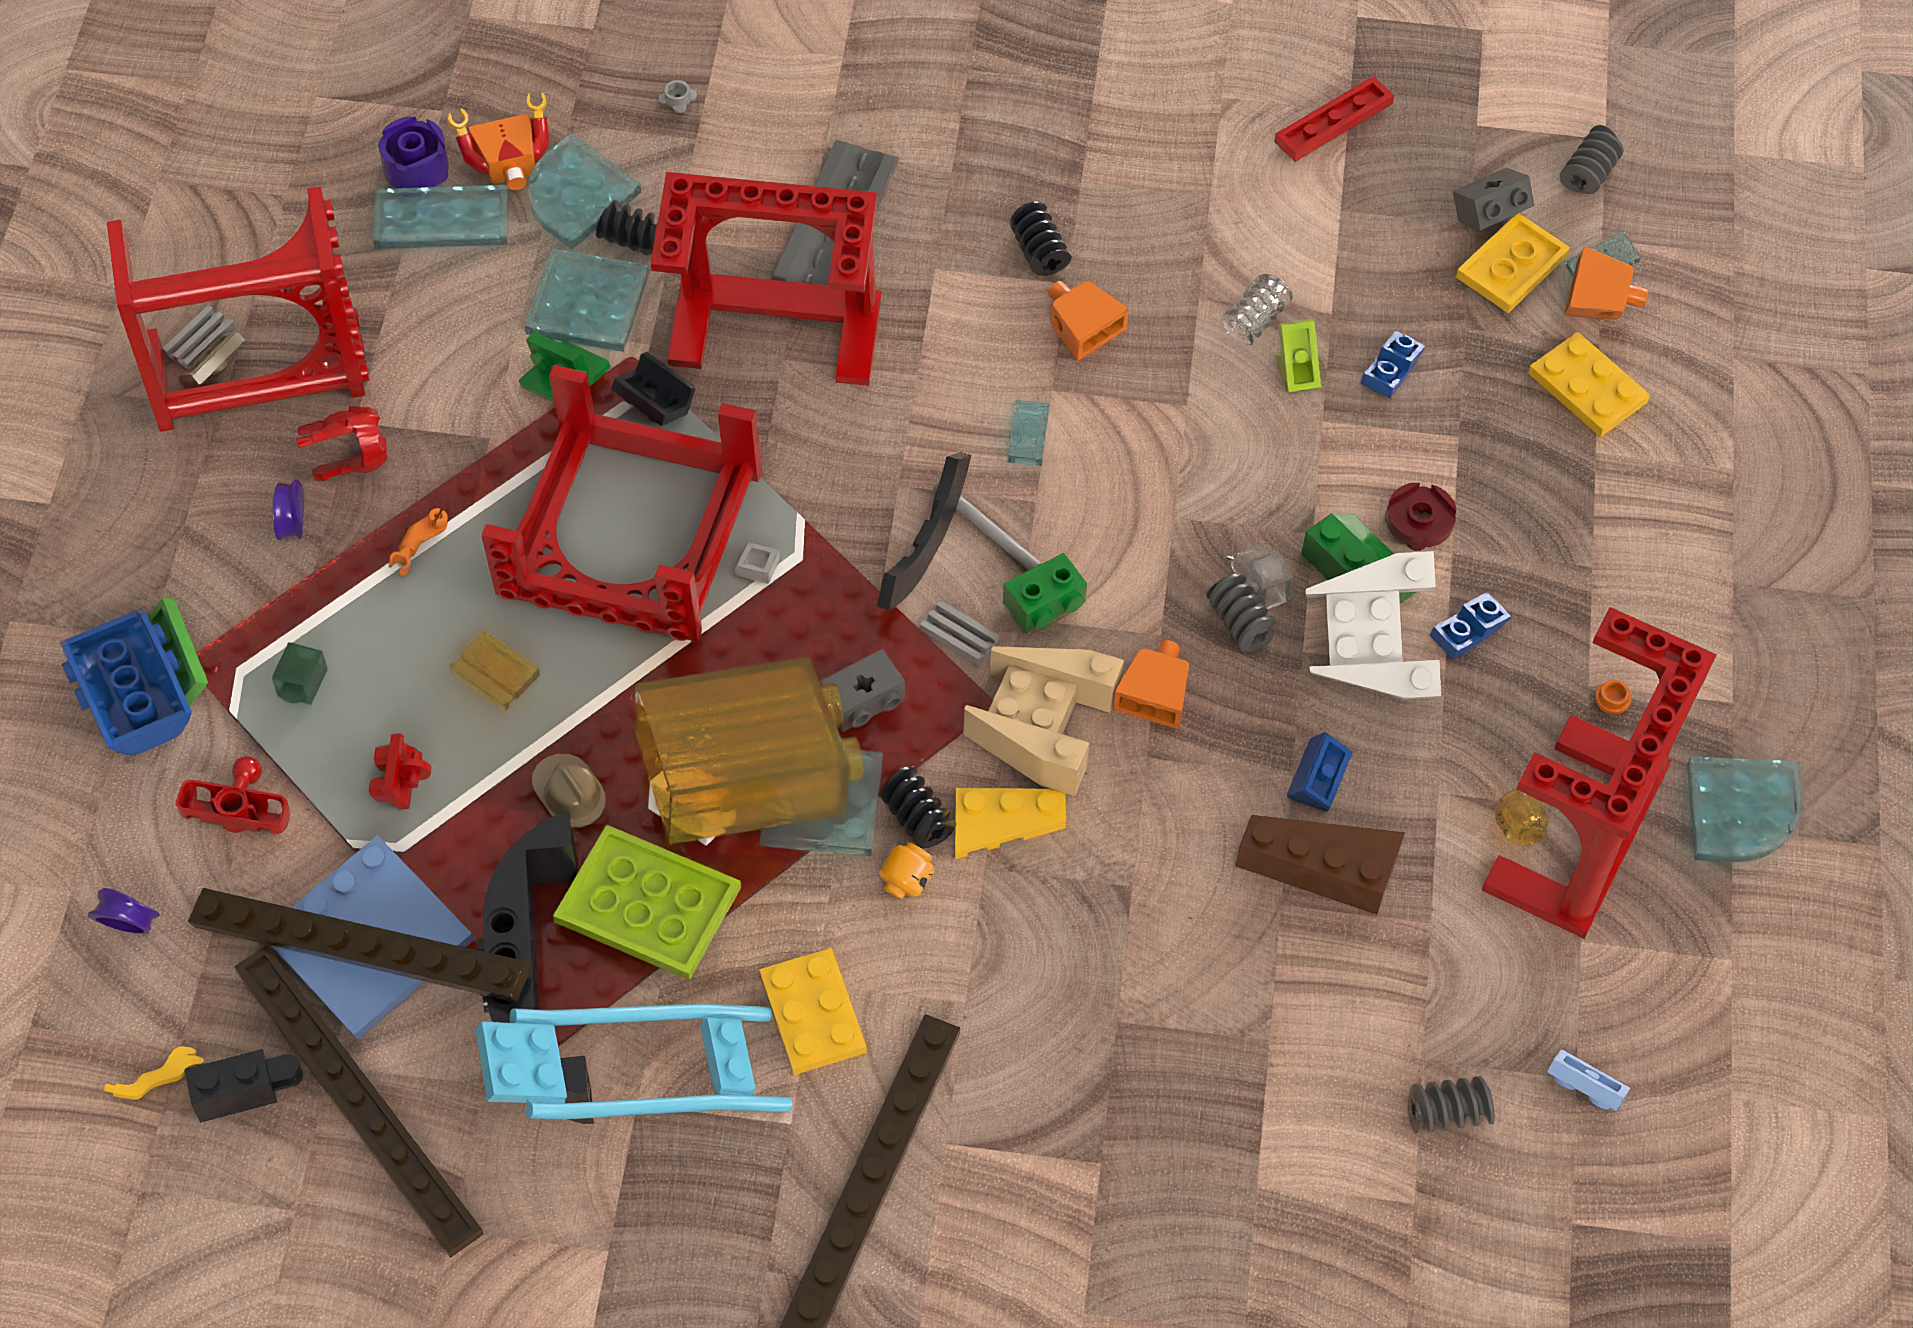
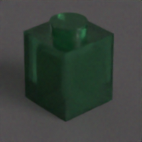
(299, 673)

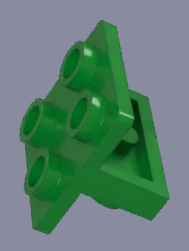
(547, 353)

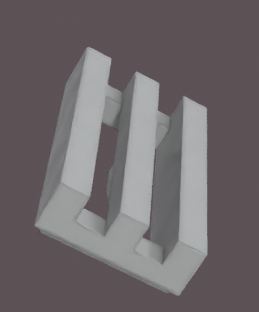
(194, 336)
(962, 628)

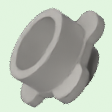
(677, 95)

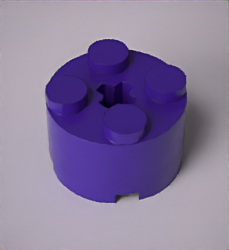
(413, 153)

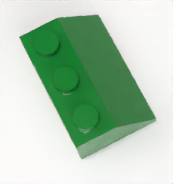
(1342, 545)

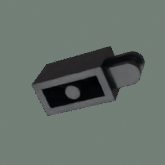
(240, 1083)

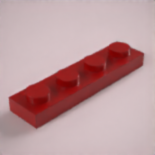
(1334, 118)

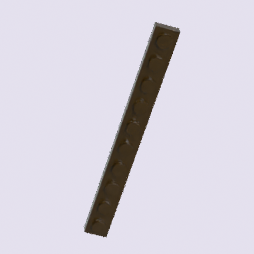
(361, 945)
(359, 1102)
(872, 1176)

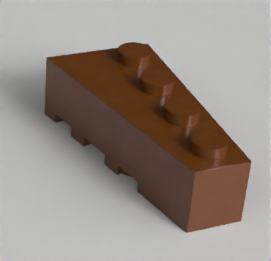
(1322, 858)

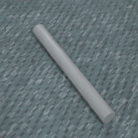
(995, 533)

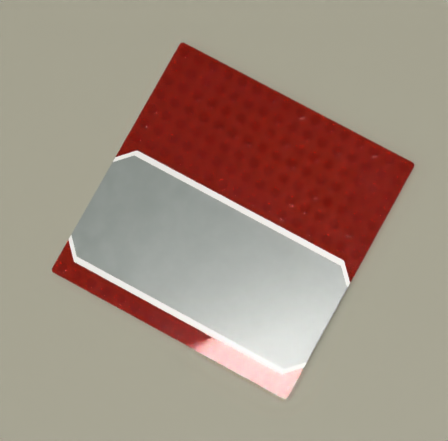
(397, 635)

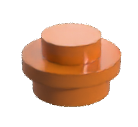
(1613, 697)

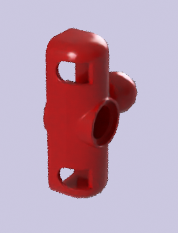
(253, 804)

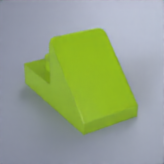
(1299, 355)

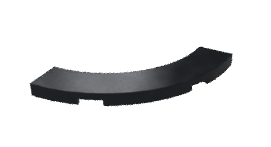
(909, 570)

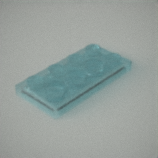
(441, 216)

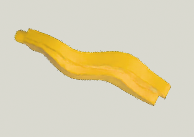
(170, 1072)

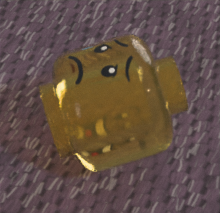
(1521, 818)

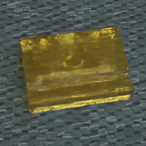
(495, 670)

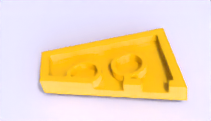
(1005, 814)

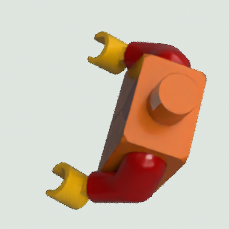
(505, 147)

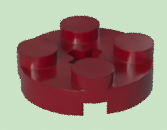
(1421, 532)

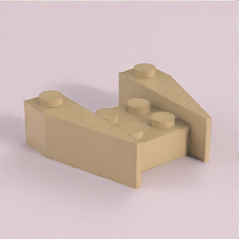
(1035, 706)

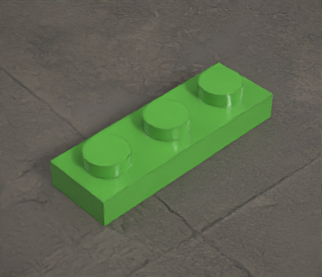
(190, 675)

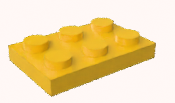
(1513, 262)
(1589, 384)
(812, 1011)

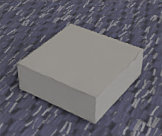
(757, 562)

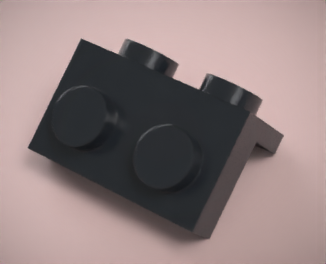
(655, 390)

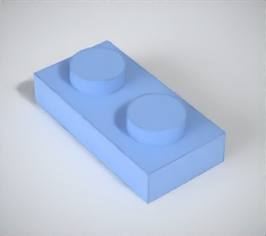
(1600, 1087)

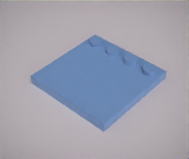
(381, 893)

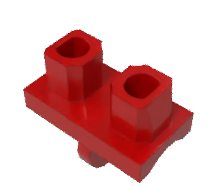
(402, 770)

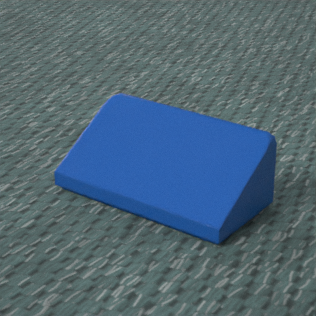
(1320, 772)

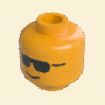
(906, 871)

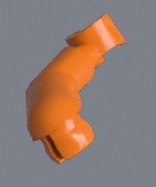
(417, 534)

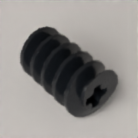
(627, 229)
(1039, 239)
(917, 808)

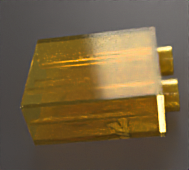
(744, 749)

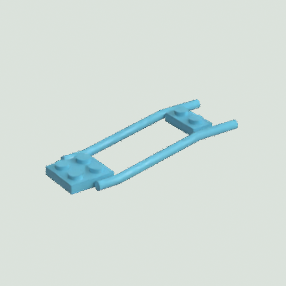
(525, 1065)

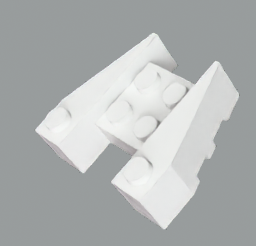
(1367, 627)

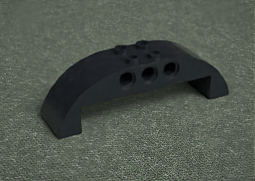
(537, 858)

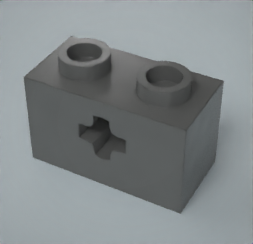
(1493, 198)
(867, 688)

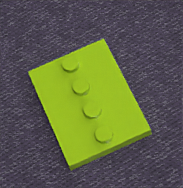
(647, 902)

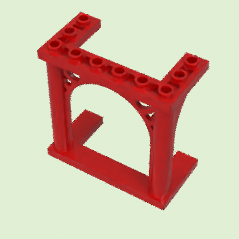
(838, 213)
(297, 264)
(681, 592)
(1602, 813)

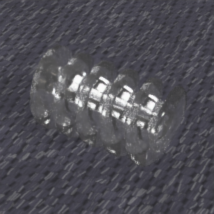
(1256, 308)

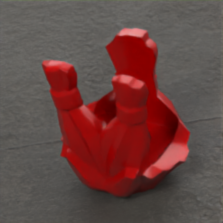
(357, 420)

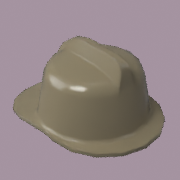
(569, 785)

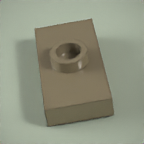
(211, 360)

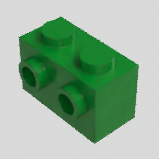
(1045, 593)

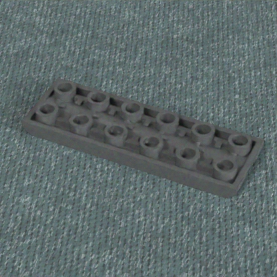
(846, 167)

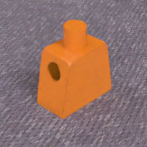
(1602, 287)
(1085, 317)
(1154, 685)

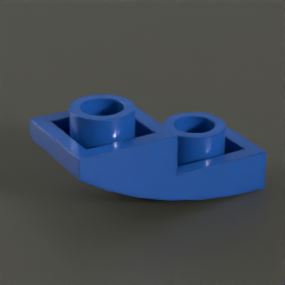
(1393, 364)
(1471, 626)

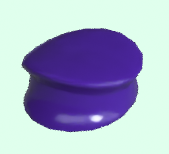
(288, 510)
(122, 912)

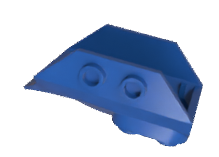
(128, 682)

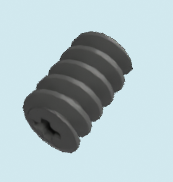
(1592, 161)
(1242, 612)
(1450, 1102)

